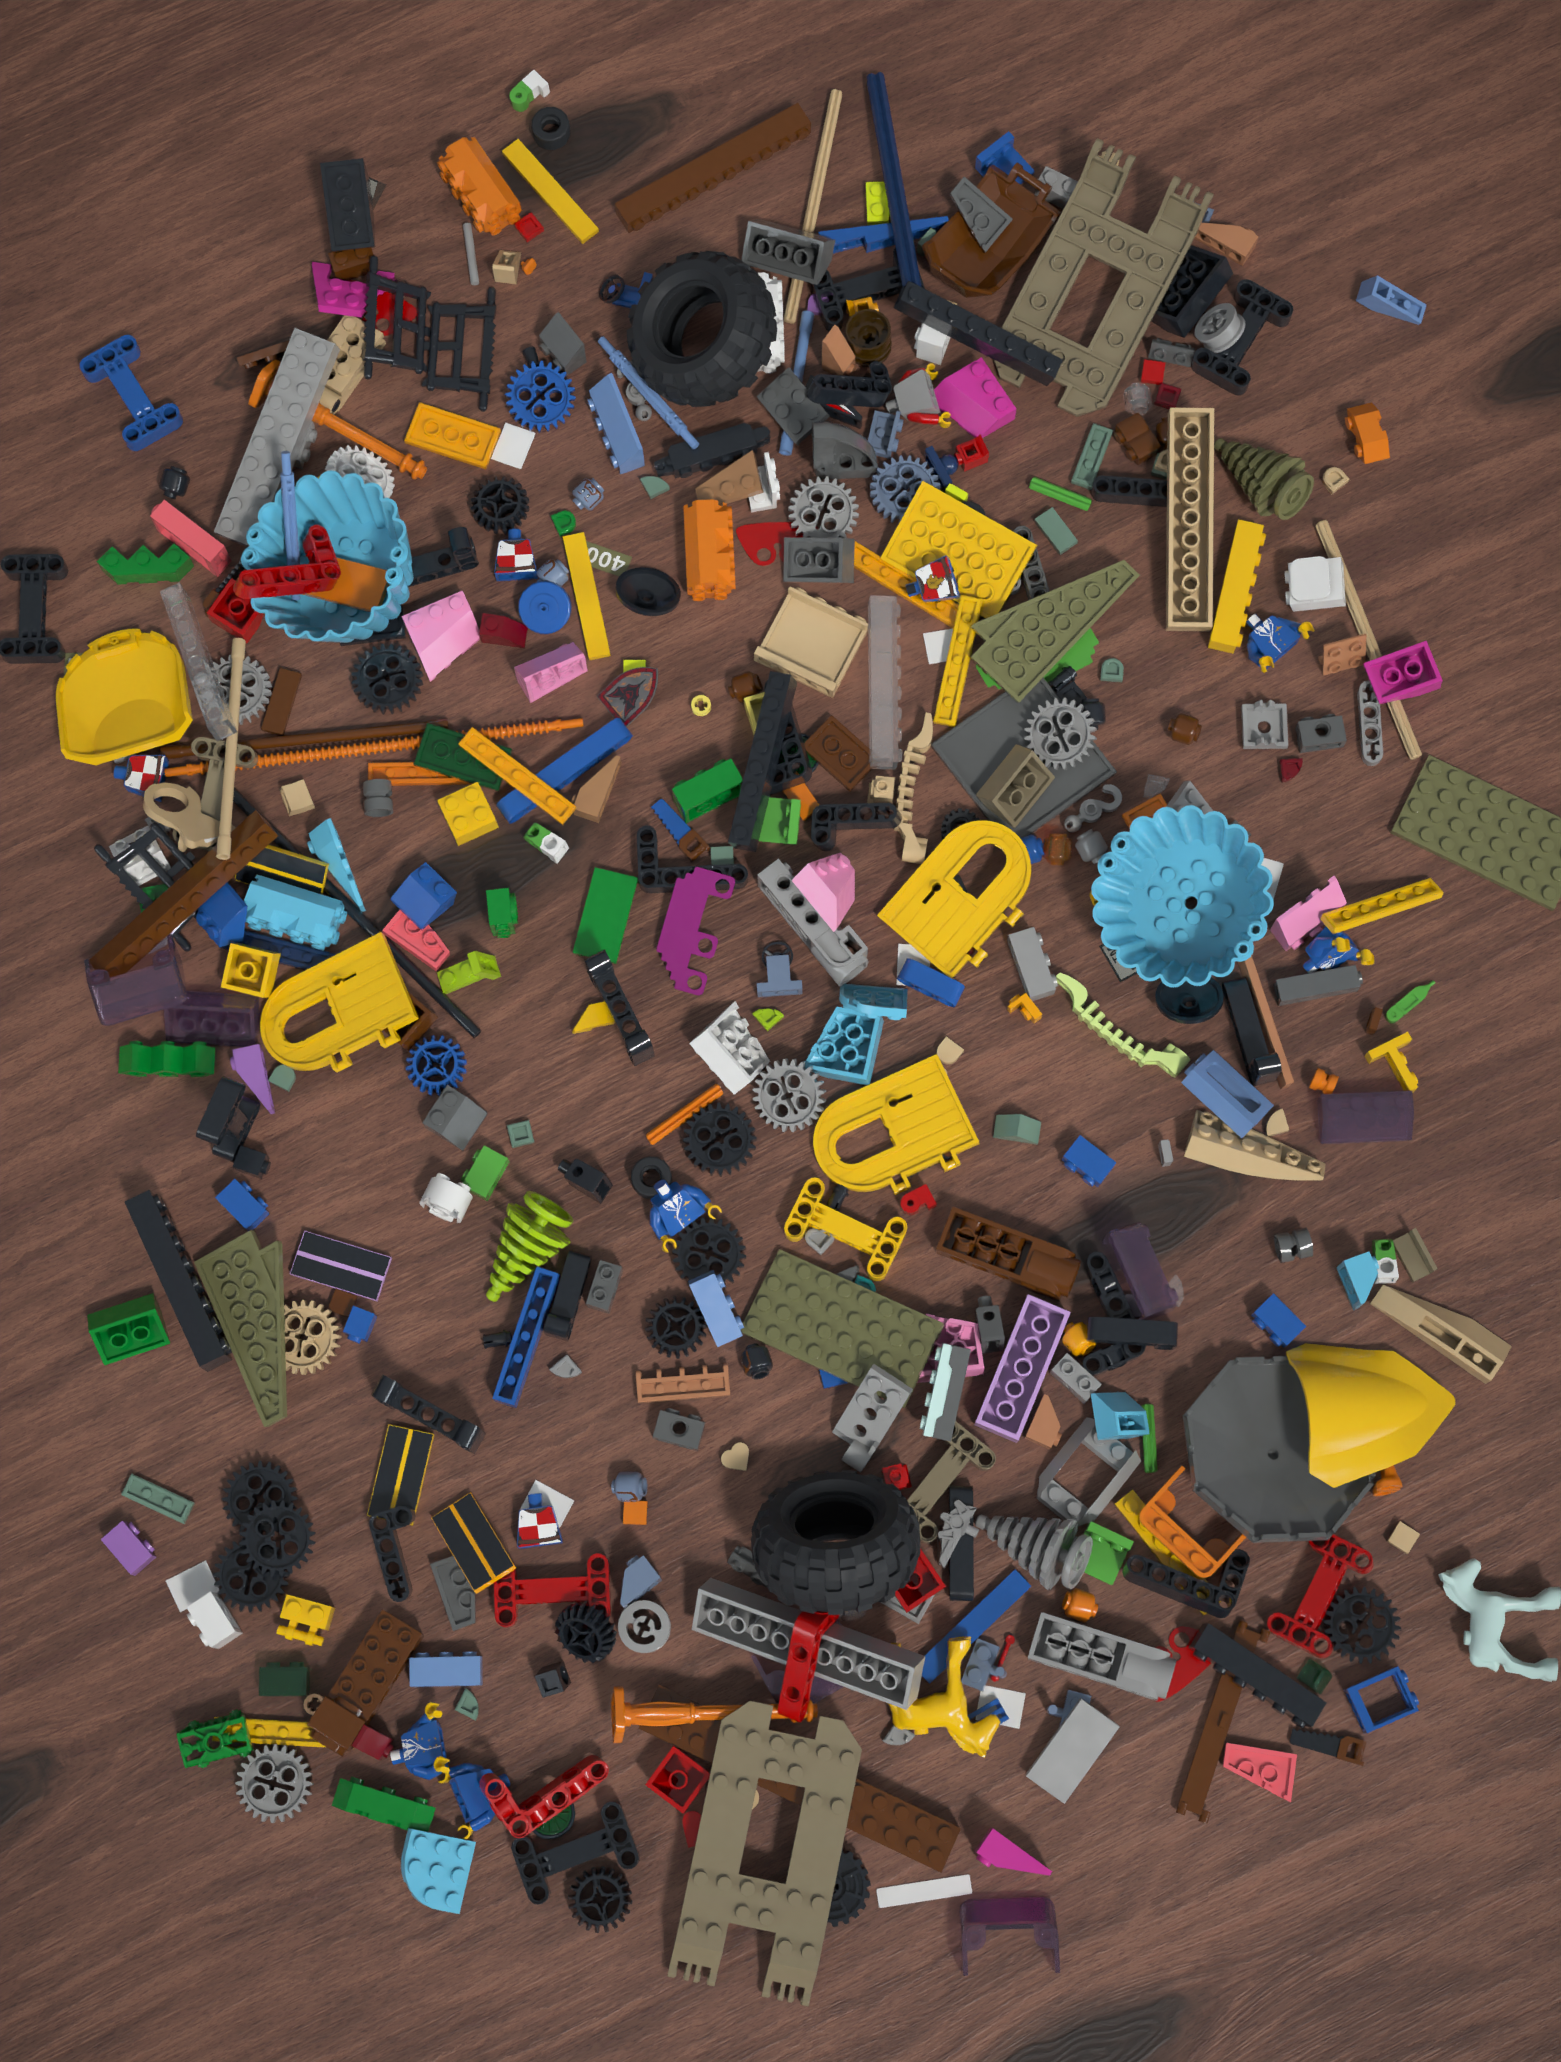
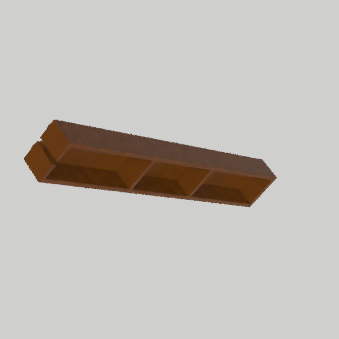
(871, 1810)

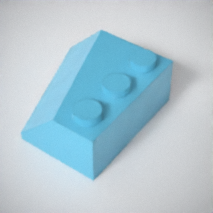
(847, 1047)

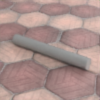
(471, 257)

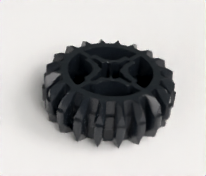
(484, 500)
(684, 1320)
(585, 1632)
(620, 1894)

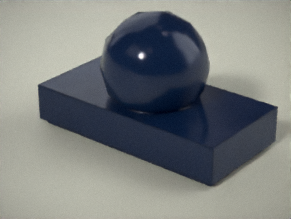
(943, 466)

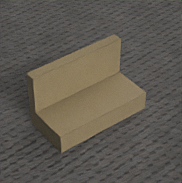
(1414, 1255)

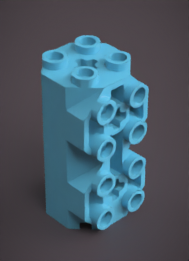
(295, 912)

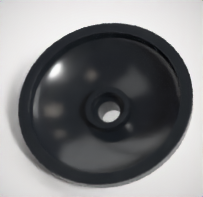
(647, 591)
(1188, 1002)

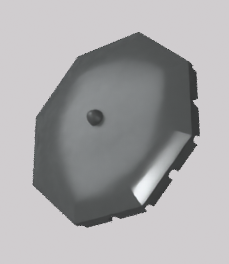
(1252, 1455)

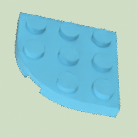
(875, 1000)
(436, 1868)

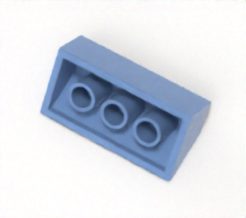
(616, 425)

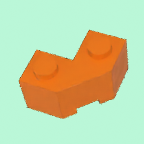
(1370, 439)

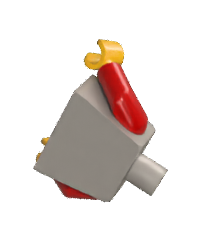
(917, 398)

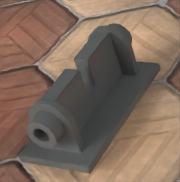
(1178, 354)
(742, 1562)

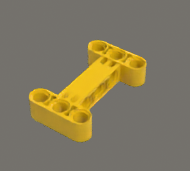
(845, 1229)

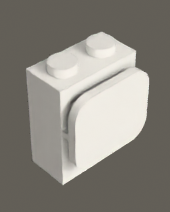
(1315, 583)

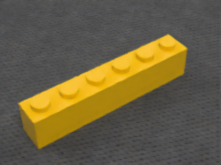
(1236, 586)

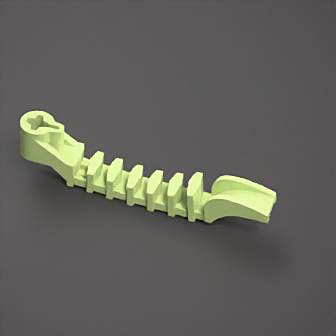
(1171, 1059)

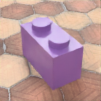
(129, 1547)

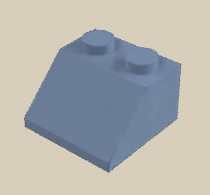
(638, 1580)

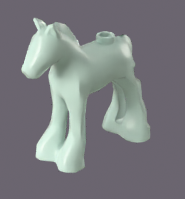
(1488, 1619)

